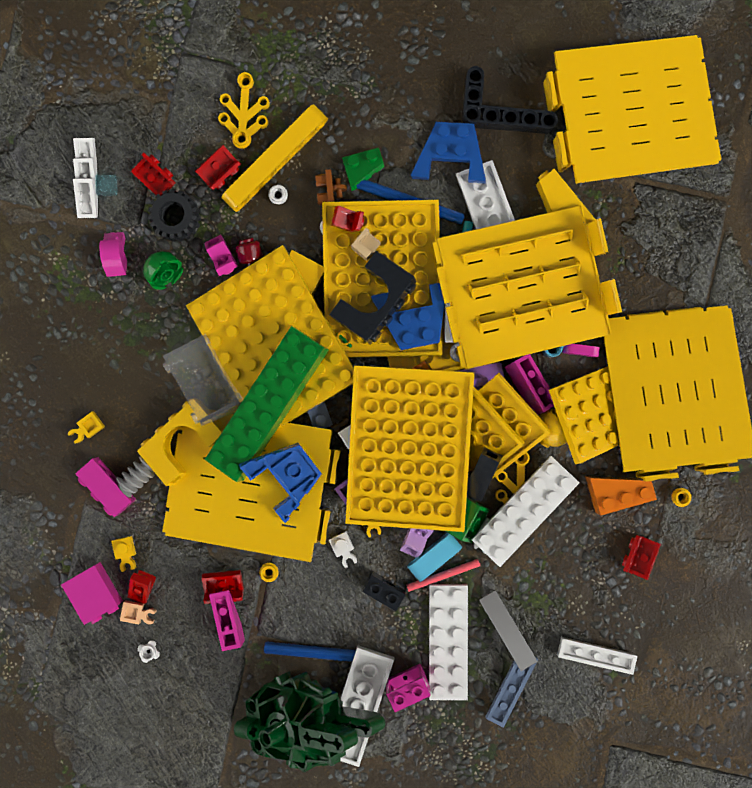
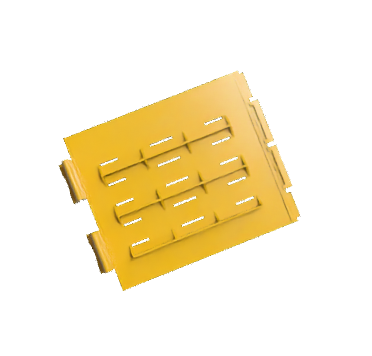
(619, 156)
(494, 247)
(718, 363)
(266, 531)

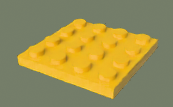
(516, 414)
(587, 414)
(490, 431)

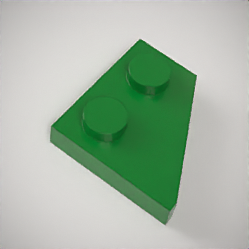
(362, 166)

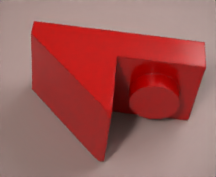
(140, 586)

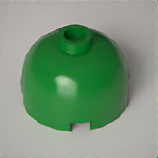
(162, 269)

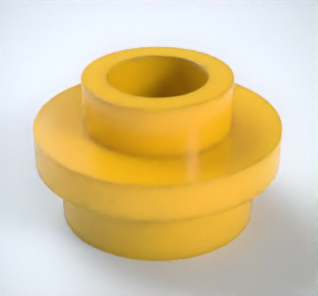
(686, 497)
(264, 576)

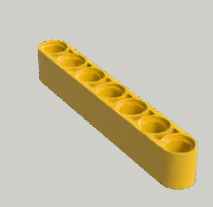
(274, 158)

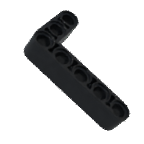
(500, 113)

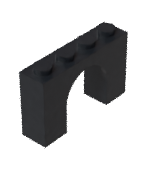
(368, 325)
(482, 474)

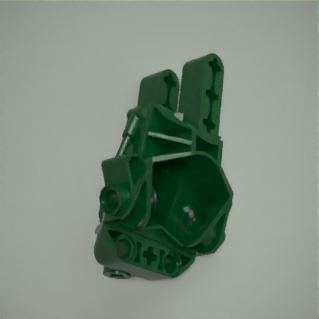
(303, 722)

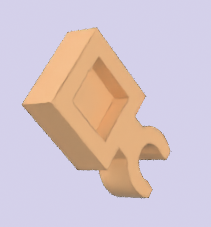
(133, 613)

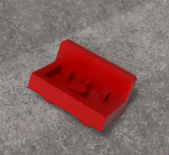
(218, 168)
(152, 175)
(641, 556)
(223, 581)

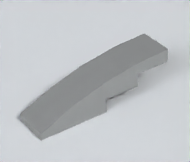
(508, 630)

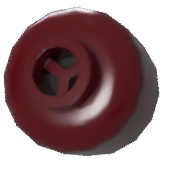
(248, 251)

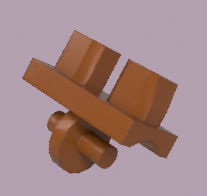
(325, 180)

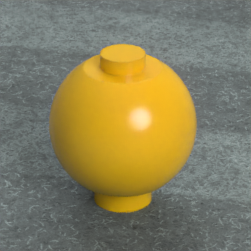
(556, 437)

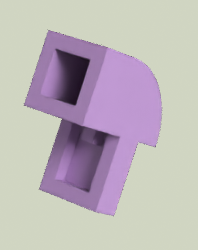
(415, 541)

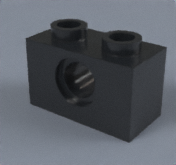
(384, 591)

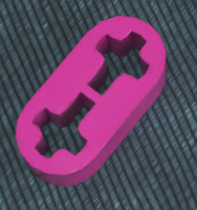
(581, 350)

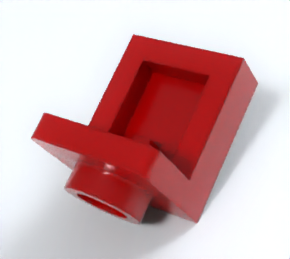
(347, 219)

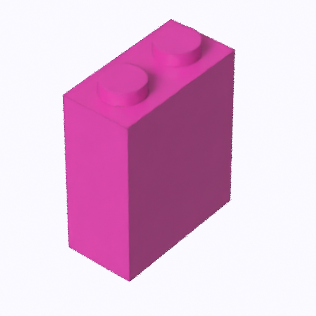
(92, 594)

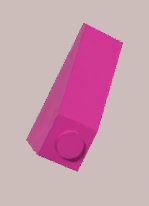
(227, 620)

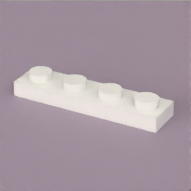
(597, 655)

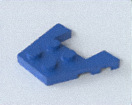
(451, 144)
(418, 325)
(292, 470)

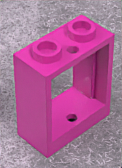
(407, 691)

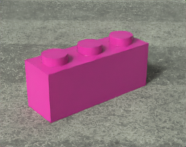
(530, 384)
(104, 487)

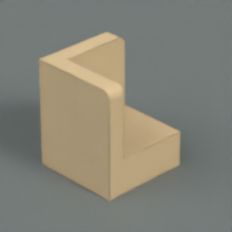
(365, 244)

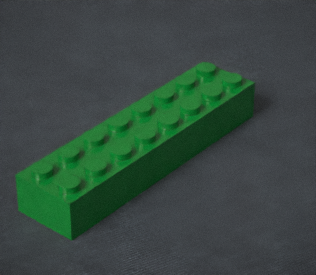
(267, 403)

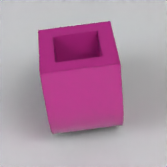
(113, 255)
(220, 255)

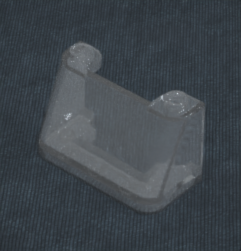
(202, 381)

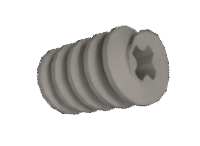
(135, 478)

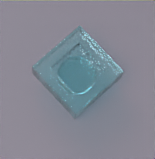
(106, 185)

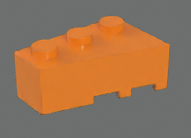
(618, 493)

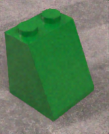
(474, 518)

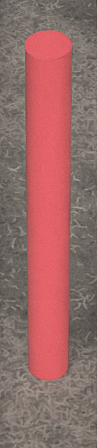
(443, 575)

